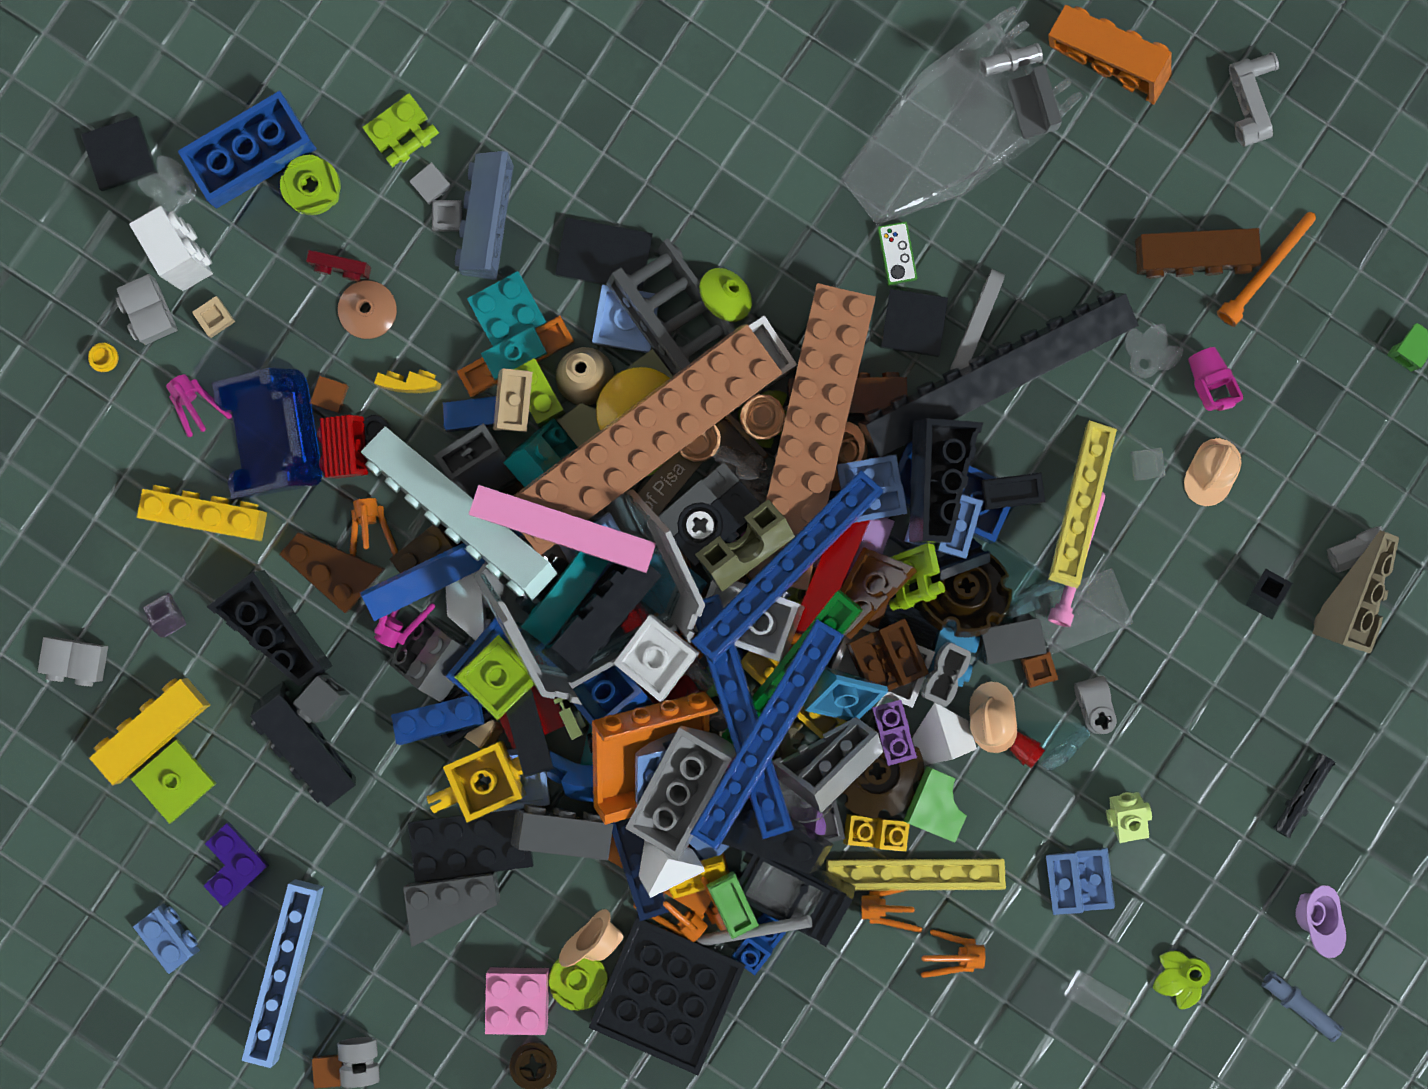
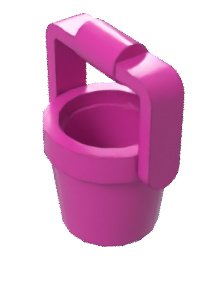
(1211, 373)

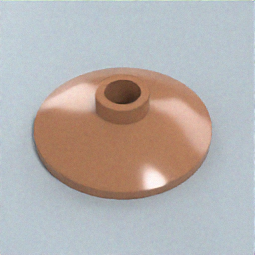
(377, 320)

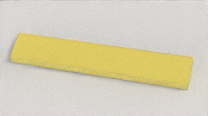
(1082, 504)
(920, 874)

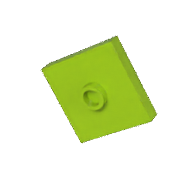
(496, 678)
(173, 781)

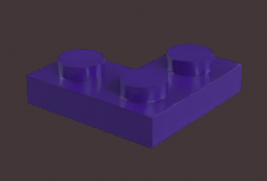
(240, 862)

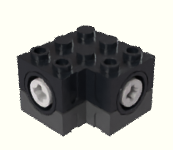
(709, 511)

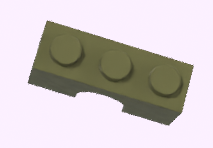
(764, 535)

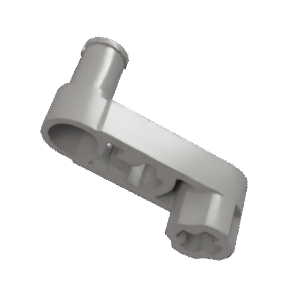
(1257, 123)

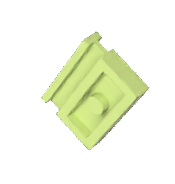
(572, 718)

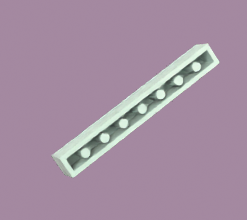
(450, 506)

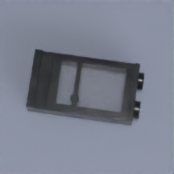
(794, 893)

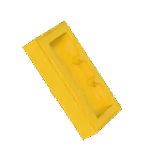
(714, 869)

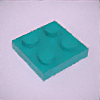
(506, 309)

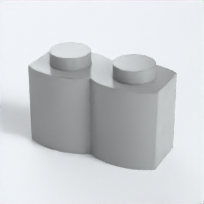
(146, 310)
(73, 660)
(949, 666)

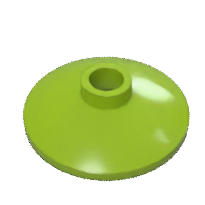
(725, 294)

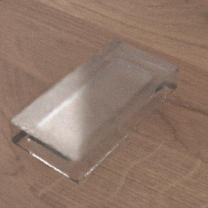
(1097, 998)

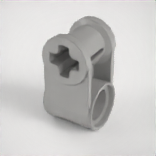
(1095, 698)

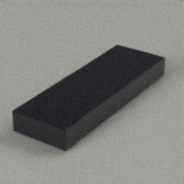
(529, 736)

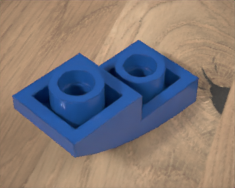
(757, 950)

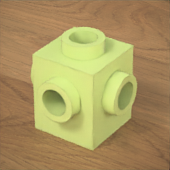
(1129, 816)

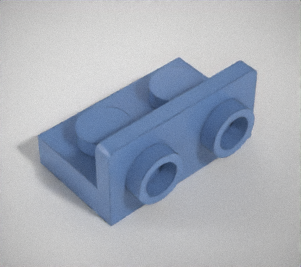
(167, 937)

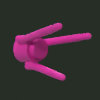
(183, 393)
(390, 631)

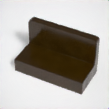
(734, 436)

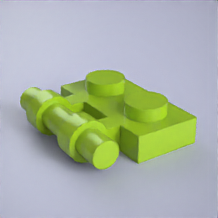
(397, 123)
(925, 562)

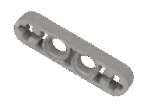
(978, 320)

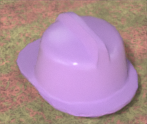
(1322, 918)

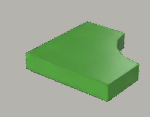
(934, 806)

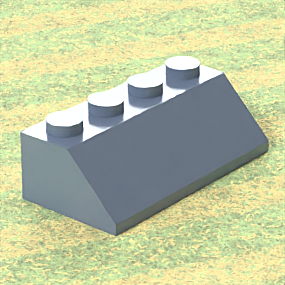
(485, 216)

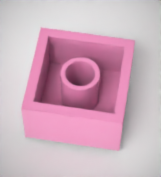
(517, 1001)

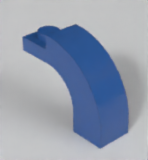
(575, 778)

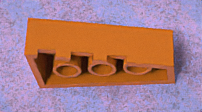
(1112, 51)

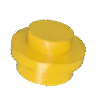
(103, 357)

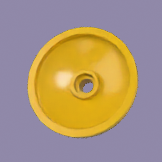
(625, 391)

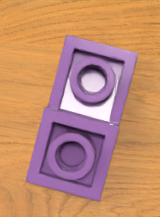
(894, 732)

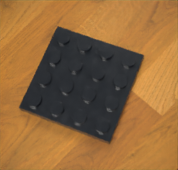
(667, 995)

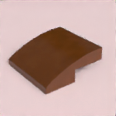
(888, 656)

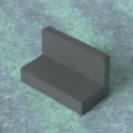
(1034, 103)

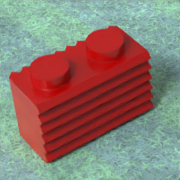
(342, 445)

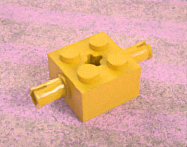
(473, 797)

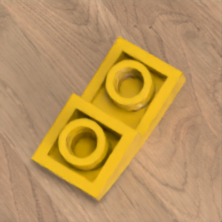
(415, 383)
(877, 833)

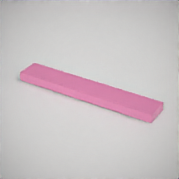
(562, 529)

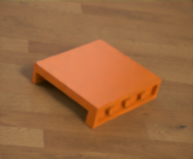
(623, 734)

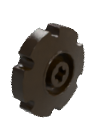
(970, 600)
(889, 791)

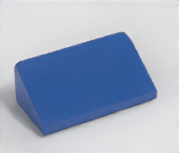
(468, 413)

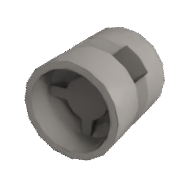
(358, 1051)

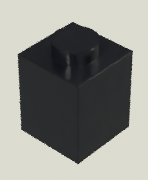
(1269, 594)

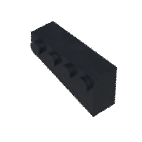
(271, 625)

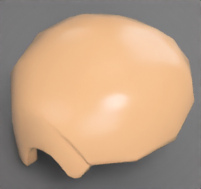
(762, 417)
(703, 447)

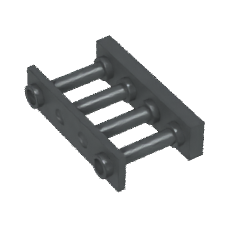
(642, 309)

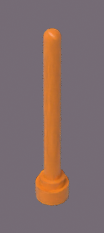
(1232, 311)

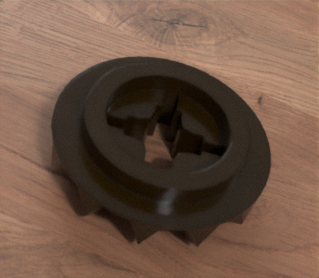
(524, 1077)

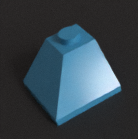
(843, 695)

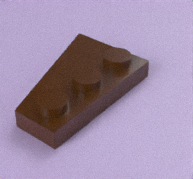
(331, 570)
(872, 584)

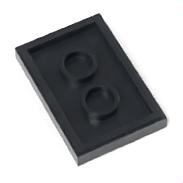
(597, 250)

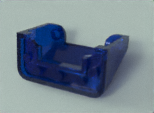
(271, 431)

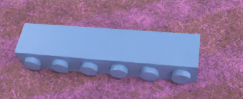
(282, 973)

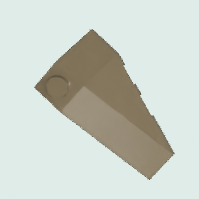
(1353, 607)

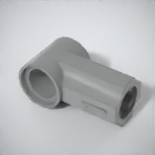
(1347, 553)

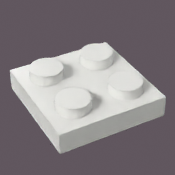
(656, 658)

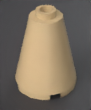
(583, 386)

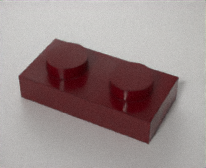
(327, 263)

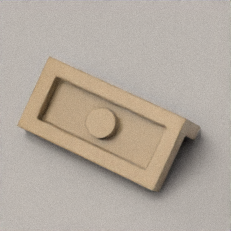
(512, 400)

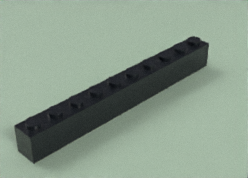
(999, 372)

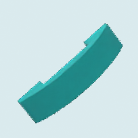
(564, 596)

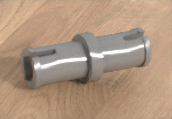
(1010, 59)

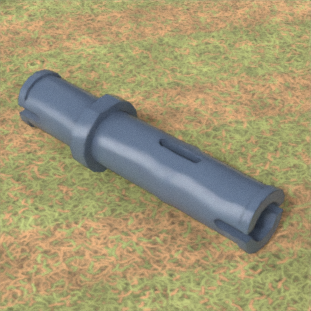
(1292, 998)

